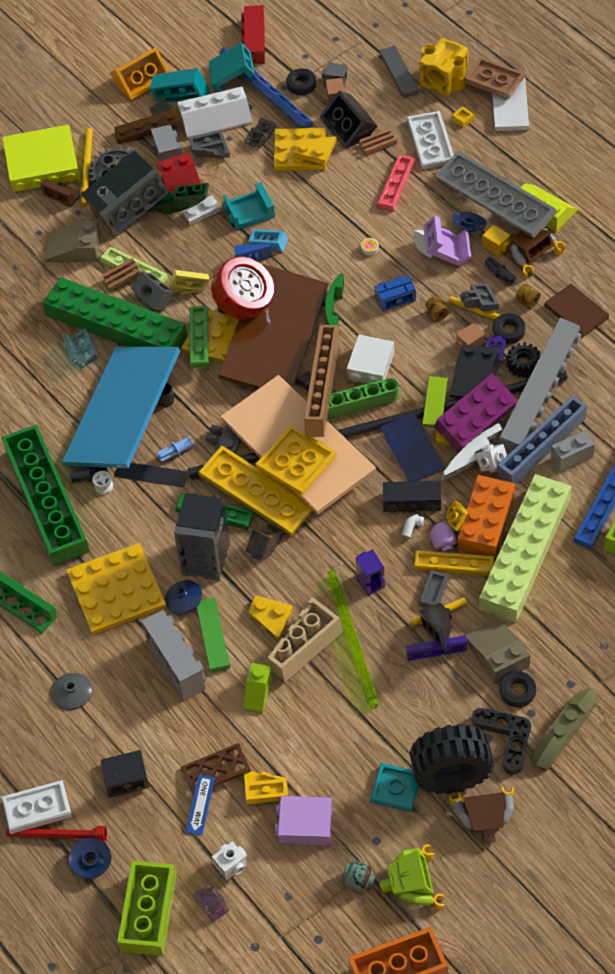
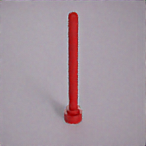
(99, 832)

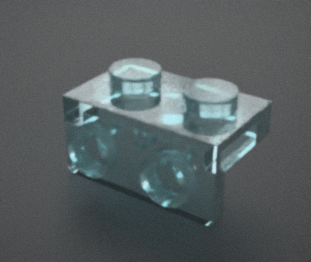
(80, 348)

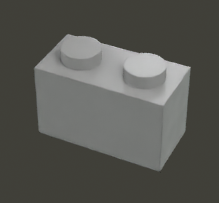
(166, 142)
(572, 451)

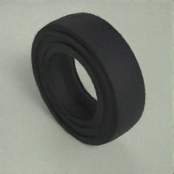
(301, 74)
(509, 318)
(517, 700)

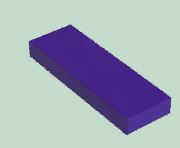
(432, 649)

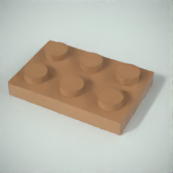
(494, 77)

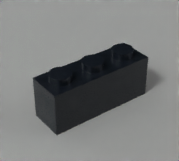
(411, 496)

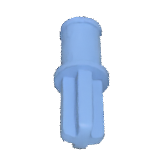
(175, 449)

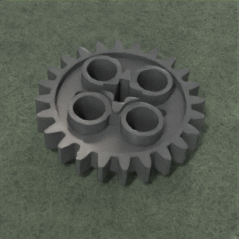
(100, 164)

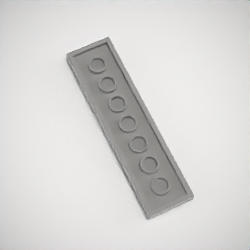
(496, 194)

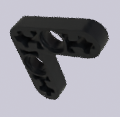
(511, 730)

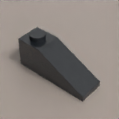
(437, 623)

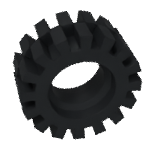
(522, 351)

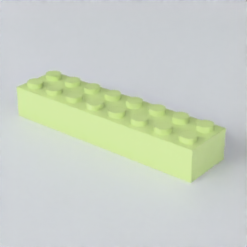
(525, 548)

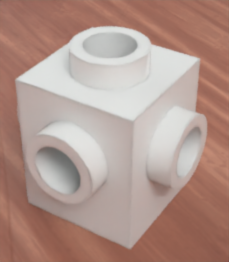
(490, 457)
(230, 860)

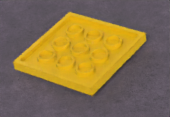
(116, 589)

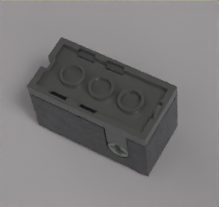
(125, 193)
(202, 536)

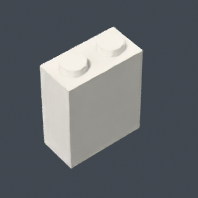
(370, 359)

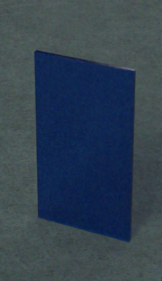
(412, 447)

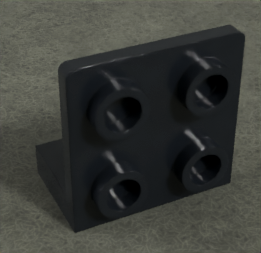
(124, 773)

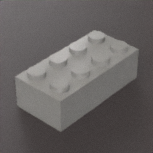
(174, 655)

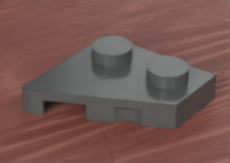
(210, 144)

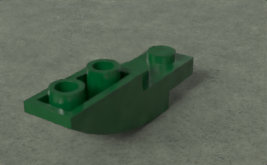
(182, 198)

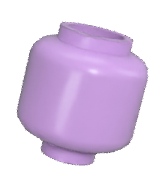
(443, 537)

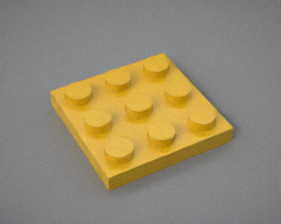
(285, 144)
(220, 333)
(296, 460)

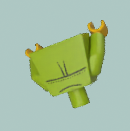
(411, 878)

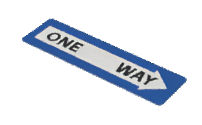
(200, 804)

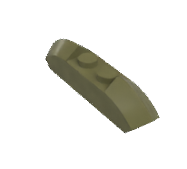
(564, 728)

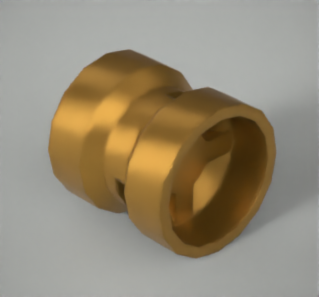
(527, 295)
(436, 308)

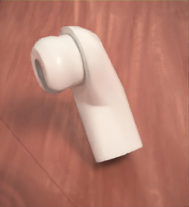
(410, 523)

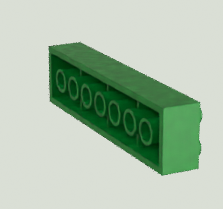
(111, 317)
(45, 495)

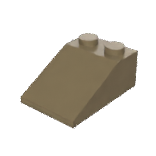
(74, 243)
(498, 650)

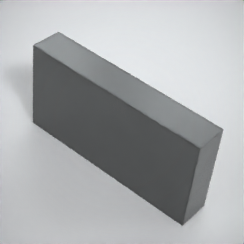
(433, 589)

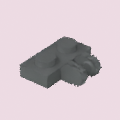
(480, 295)
(228, 438)

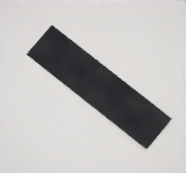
(153, 474)

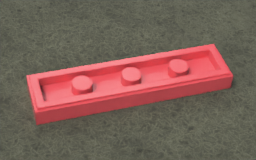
(396, 183)

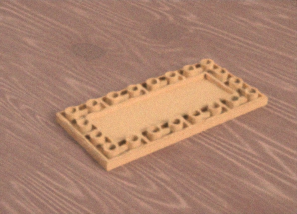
(266, 416)

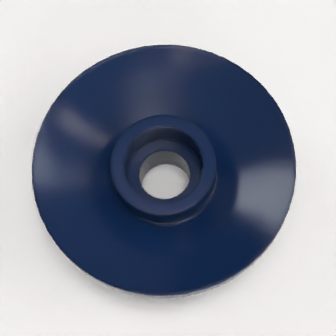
(469, 221)
(183, 597)
(90, 849)

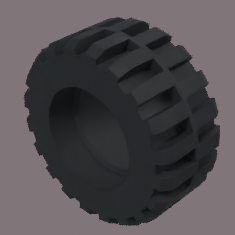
(451, 759)

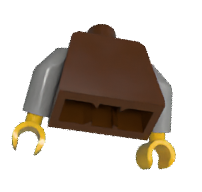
(527, 249)
(484, 812)

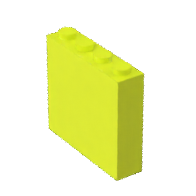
(40, 156)

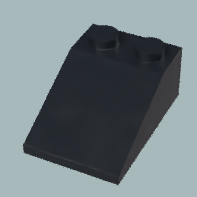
(473, 367)

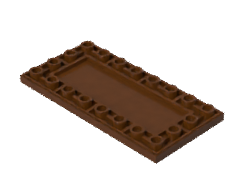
(278, 336)

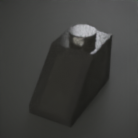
(264, 541)

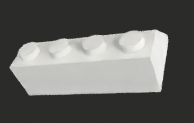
(215, 112)

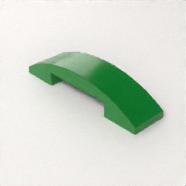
(335, 292)

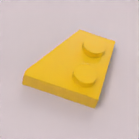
(271, 615)

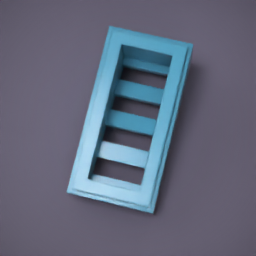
(279, 239)

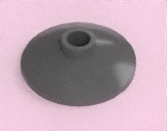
(74, 697)

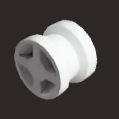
(105, 478)

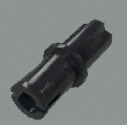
(500, 270)
(85, 474)

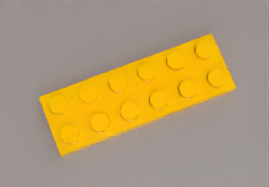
(255, 490)

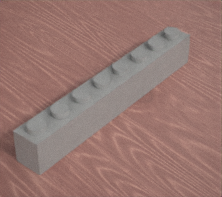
(540, 383)

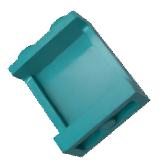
(230, 65)
(249, 208)

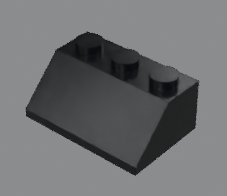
(347, 119)

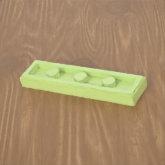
(114, 258)

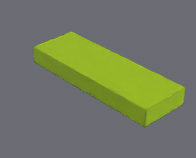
(434, 400)

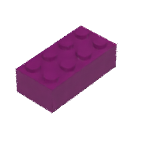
(475, 412)

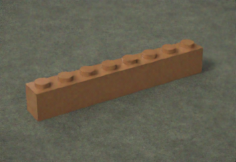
(321, 381)

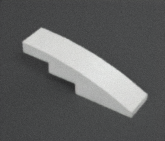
(467, 457)

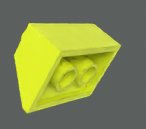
(564, 210)

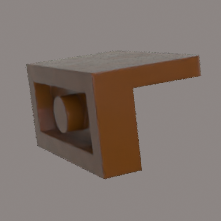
(60, 192)

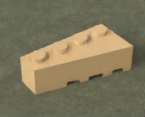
(304, 640)

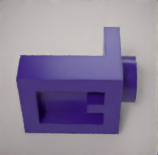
(497, 342)

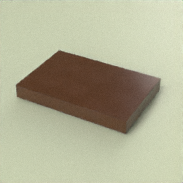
(577, 308)

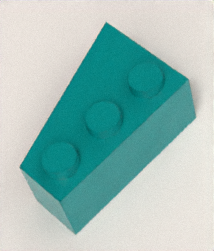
(179, 85)

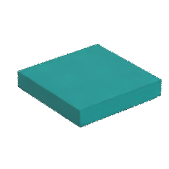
(394, 787)

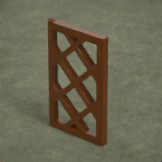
(230, 774)

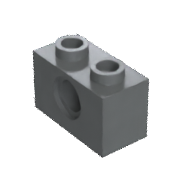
(152, 291)

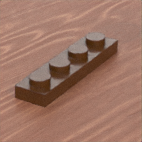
(143, 126)

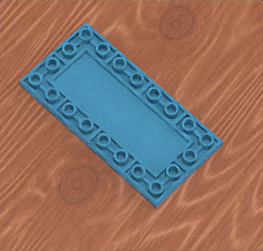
(121, 407)

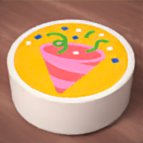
(369, 246)

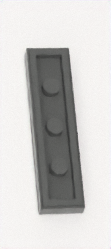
(399, 72)

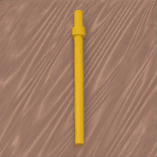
(87, 158)

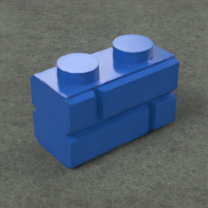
(395, 293)

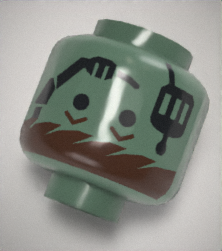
(358, 876)

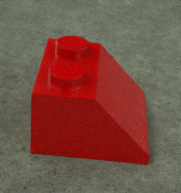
(178, 171)

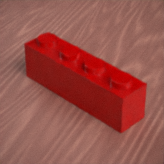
(254, 32)

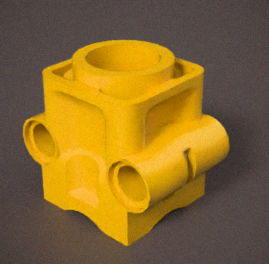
(443, 66)

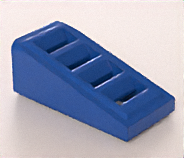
(251, 250)

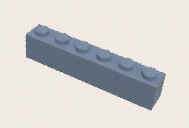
(540, 441)

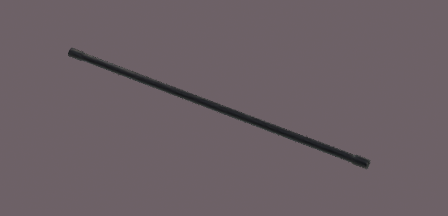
(373, 425)

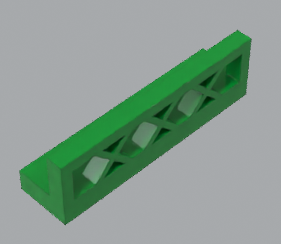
(29, 600)

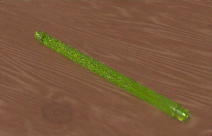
(353, 640)

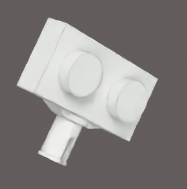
(202, 210)

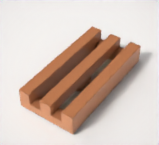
(377, 140)
(120, 272)

